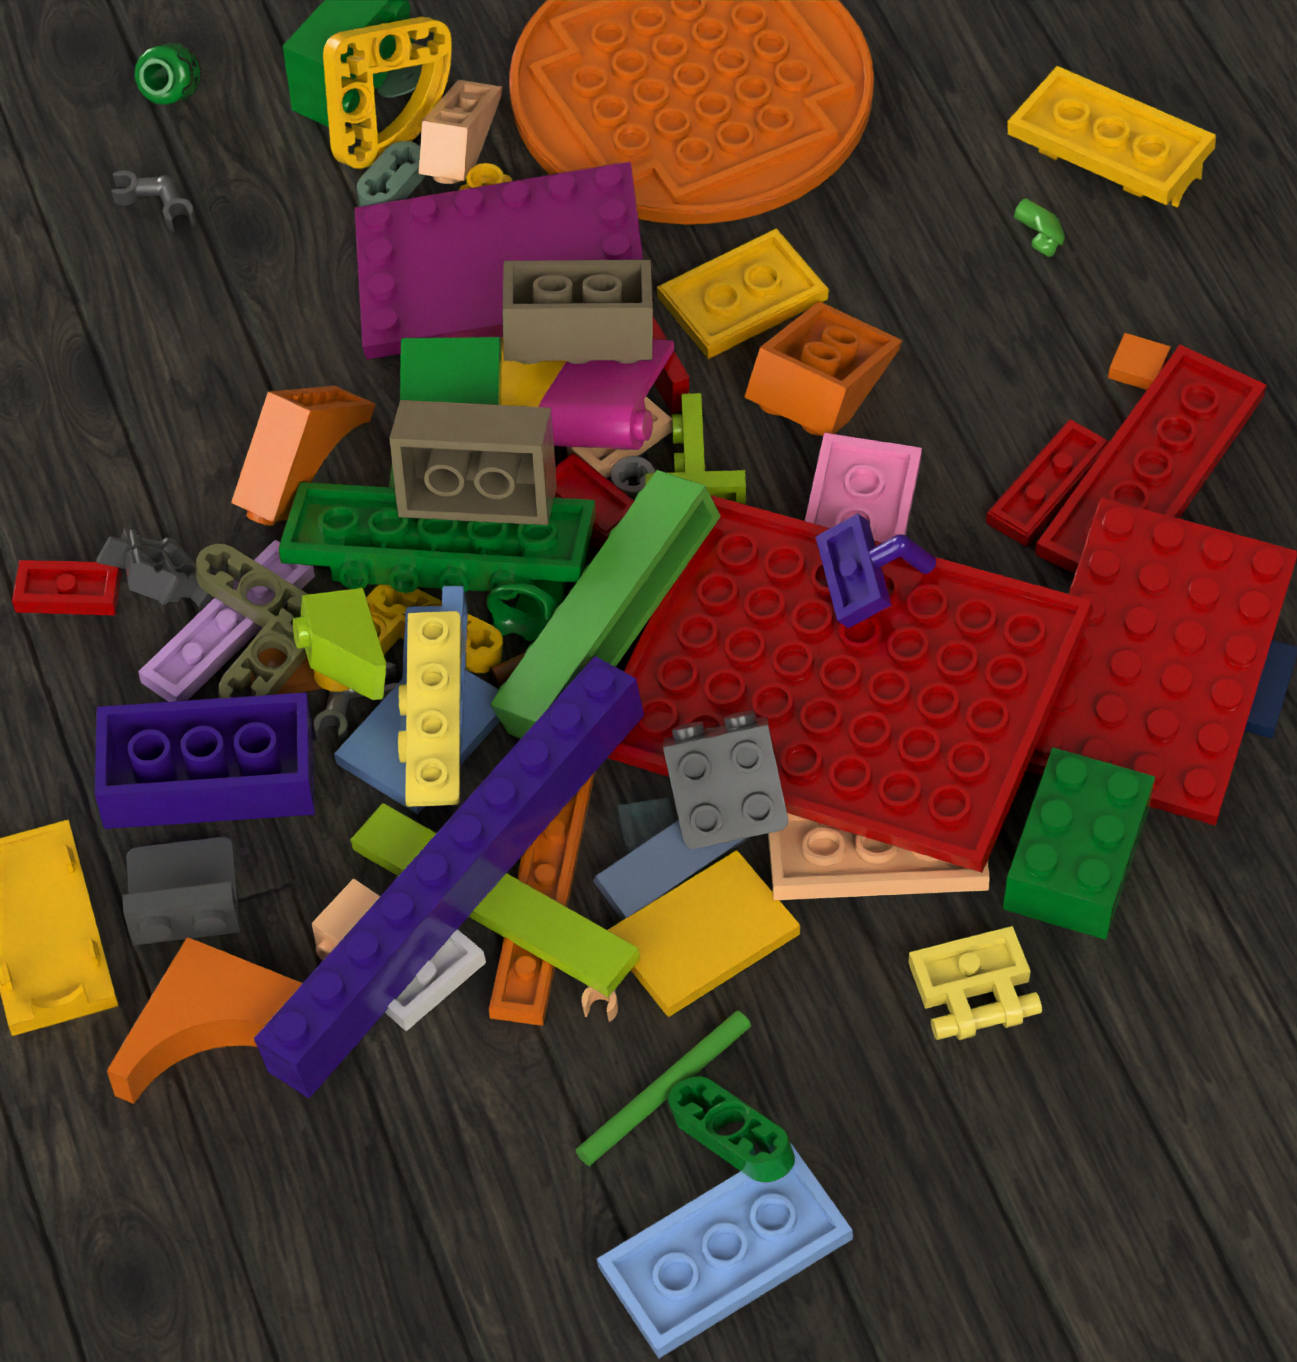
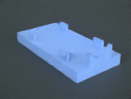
(722, 1253)

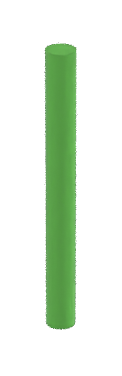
(659, 1090)

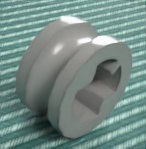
(630, 467)

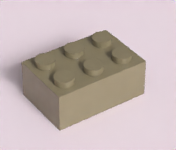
(577, 311)
(473, 462)

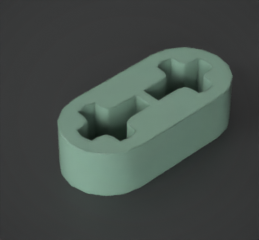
(384, 175)

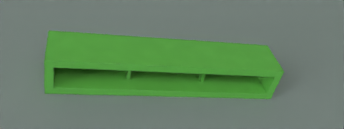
(611, 596)

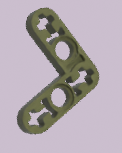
(276, 630)

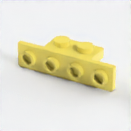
(432, 709)

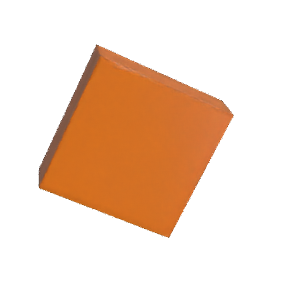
(1138, 361)

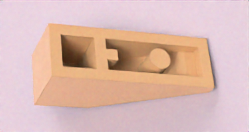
(457, 130)

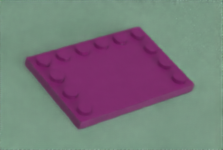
(439, 258)

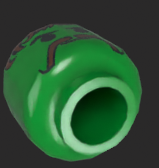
(168, 73)

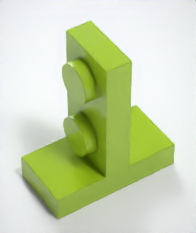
(691, 463)

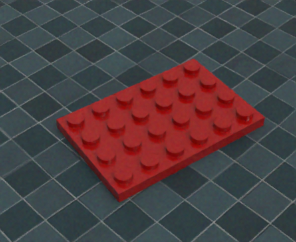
(1168, 652)

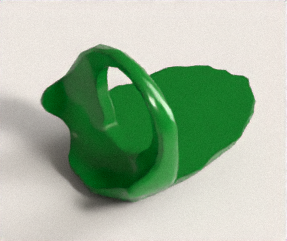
(532, 609)

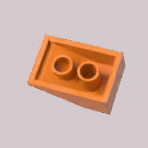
(820, 368)

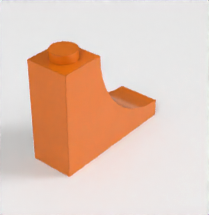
(291, 444)
(198, 1006)

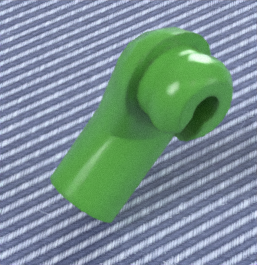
(1045, 223)

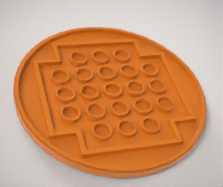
(706, 98)

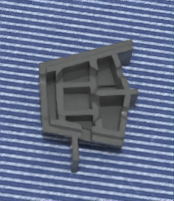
(154, 567)

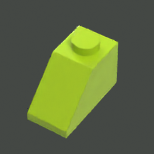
(342, 640)

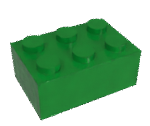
(305, 51)
(1078, 843)

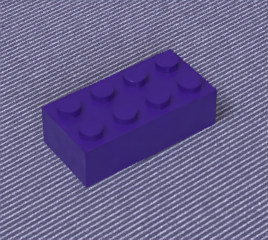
(204, 760)

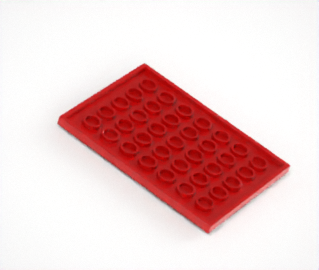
(875, 728)

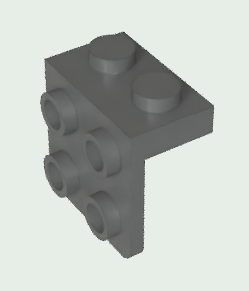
(725, 780)
(181, 891)

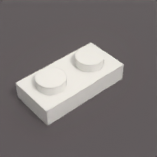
(436, 980)

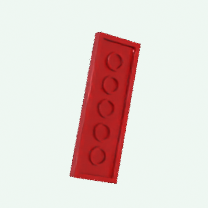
(1160, 449)

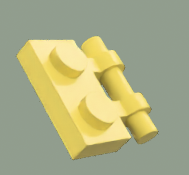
(972, 968)

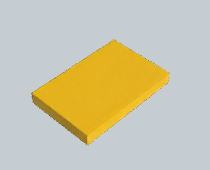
(742, 293)
(705, 932)

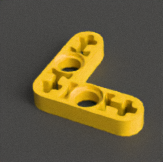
(388, 614)

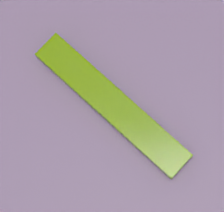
(512, 909)

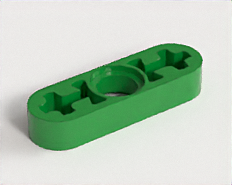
(738, 1148)

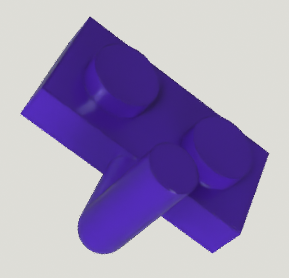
(855, 569)

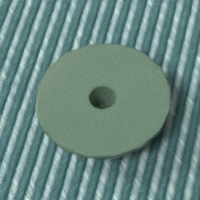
(400, 82)

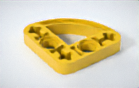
(365, 63)

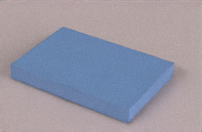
(373, 746)

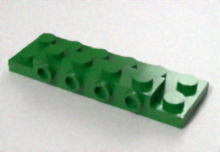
(367, 542)

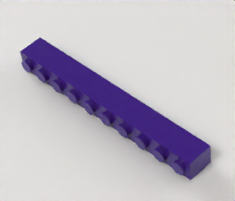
(449, 878)

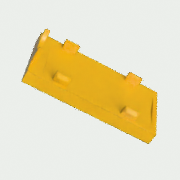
(1113, 136)
(48, 933)

